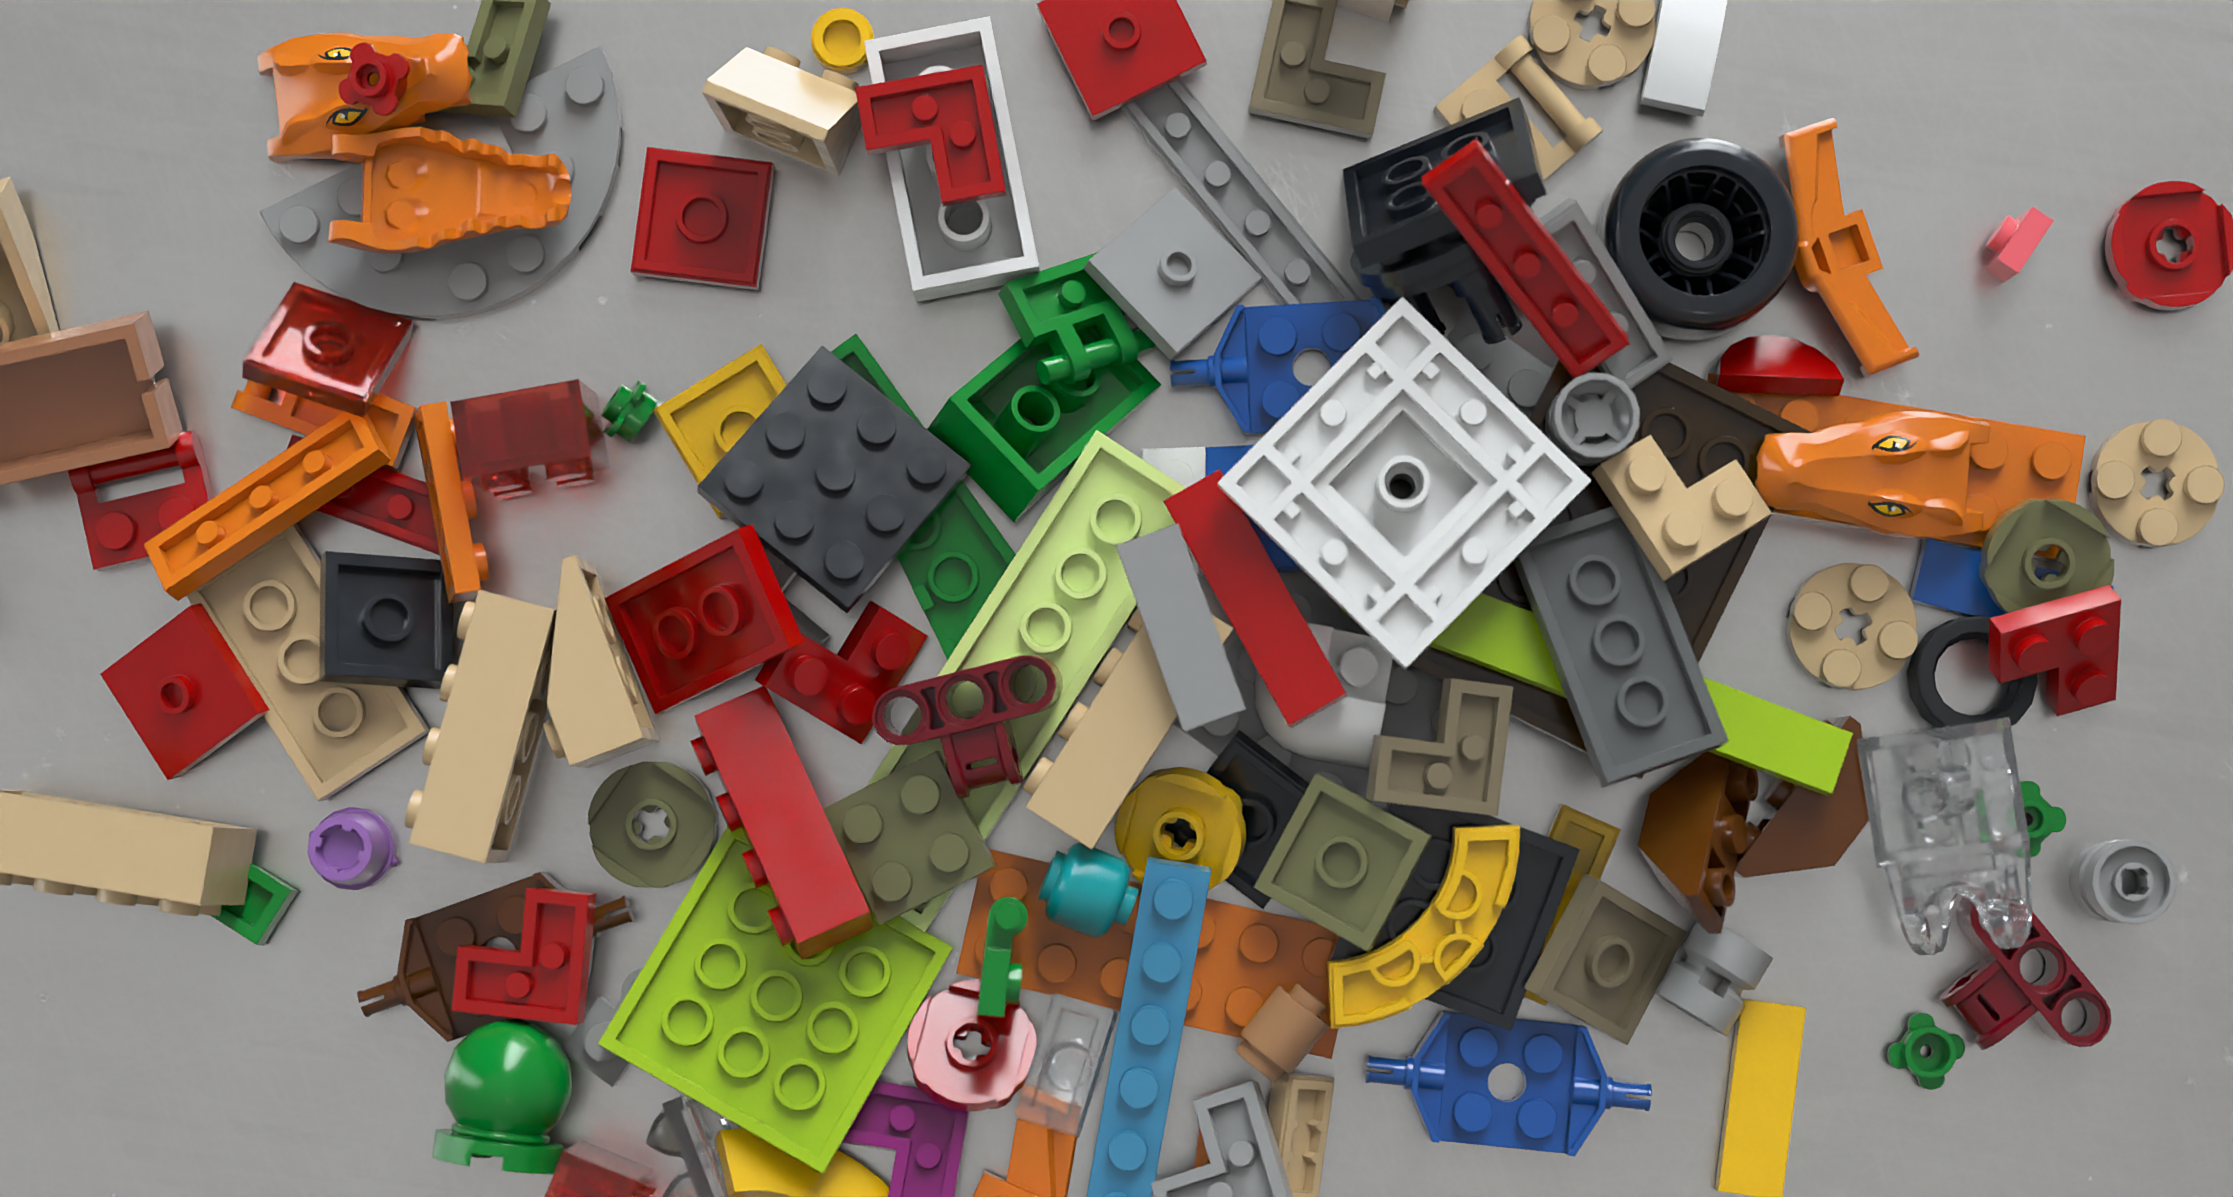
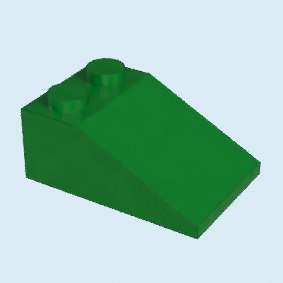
(1030, 433)

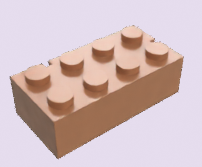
(83, 398)

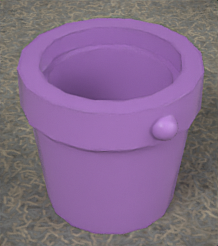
(353, 848)

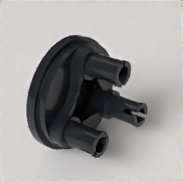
(1438, 265)

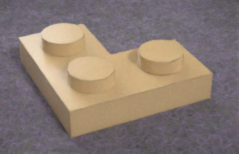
(1675, 522)

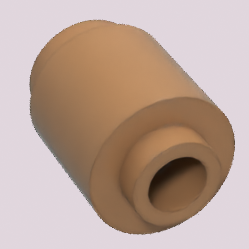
(1283, 1031)

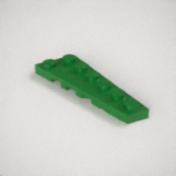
(957, 551)

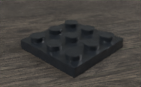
(1393, 209)
(834, 479)
(1496, 978)

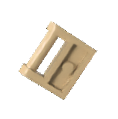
(1484, 92)

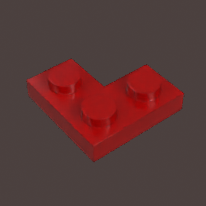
(940, 110)
(2068, 639)
(846, 685)
(542, 978)

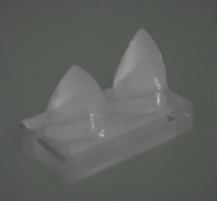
(689, 1132)

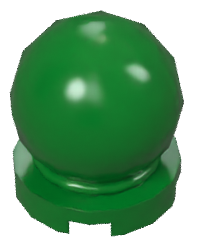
(506, 1094)

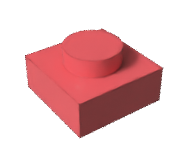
(2015, 242)

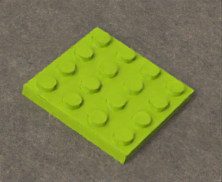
(759, 1030)

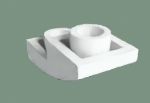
(1683, 55)

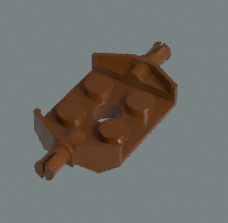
(431, 944)

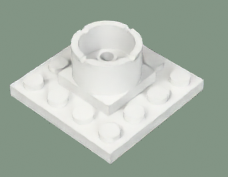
(1417, 414)

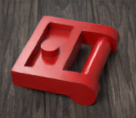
(122, 526)

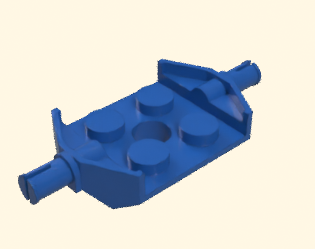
(1260, 350)
(1560, 1094)

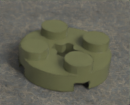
(2036, 525)
(616, 832)

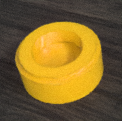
(840, 39)

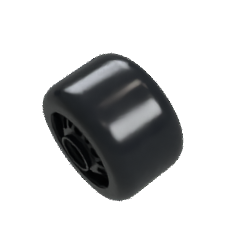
(1732, 205)

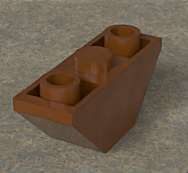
(1807, 827)
(1696, 833)

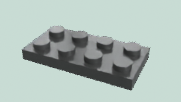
(1618, 648)

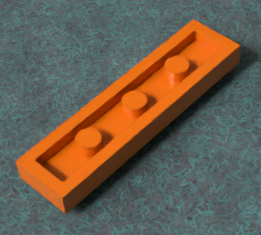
(266, 503)

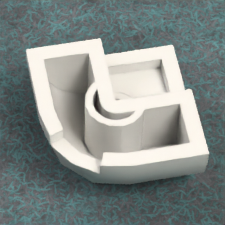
(1347, 728)

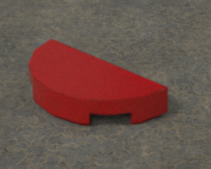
(1777, 367)

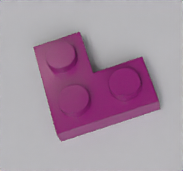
(922, 1134)

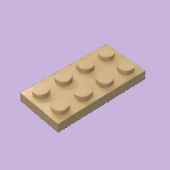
(272, 624)

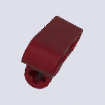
(975, 738)
(2010, 1000)

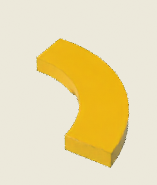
(1439, 941)
(761, 1170)

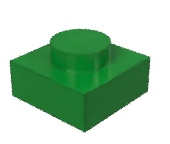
(263, 908)

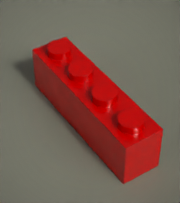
(783, 823)

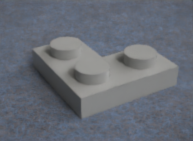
(1239, 1150)

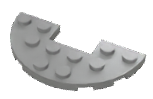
(561, 113)

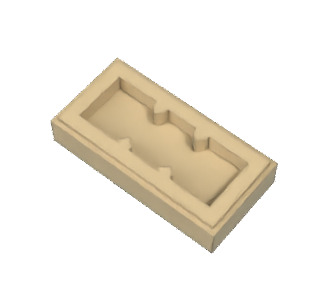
(1300, 1123)

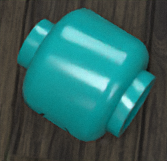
(1087, 890)

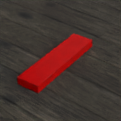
(1525, 259)
(1255, 600)

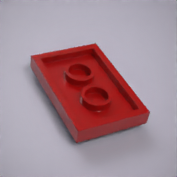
(704, 619)

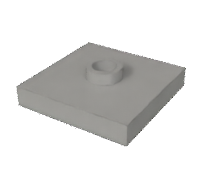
(1172, 273)

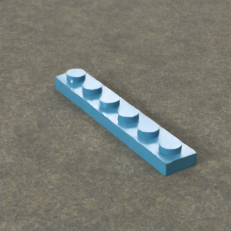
(1149, 1029)

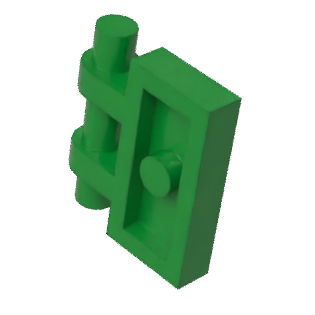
(1056, 306)
(999, 976)

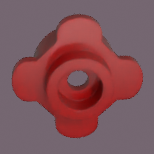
(391, 84)

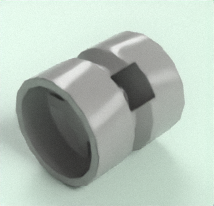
(1592, 418)
(2123, 881)
(1728, 957)

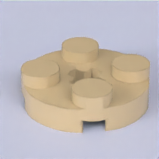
(1603, 59)
(2192, 484)
(1865, 592)

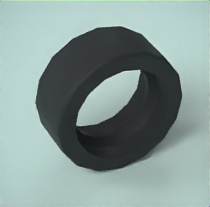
(1922, 676)

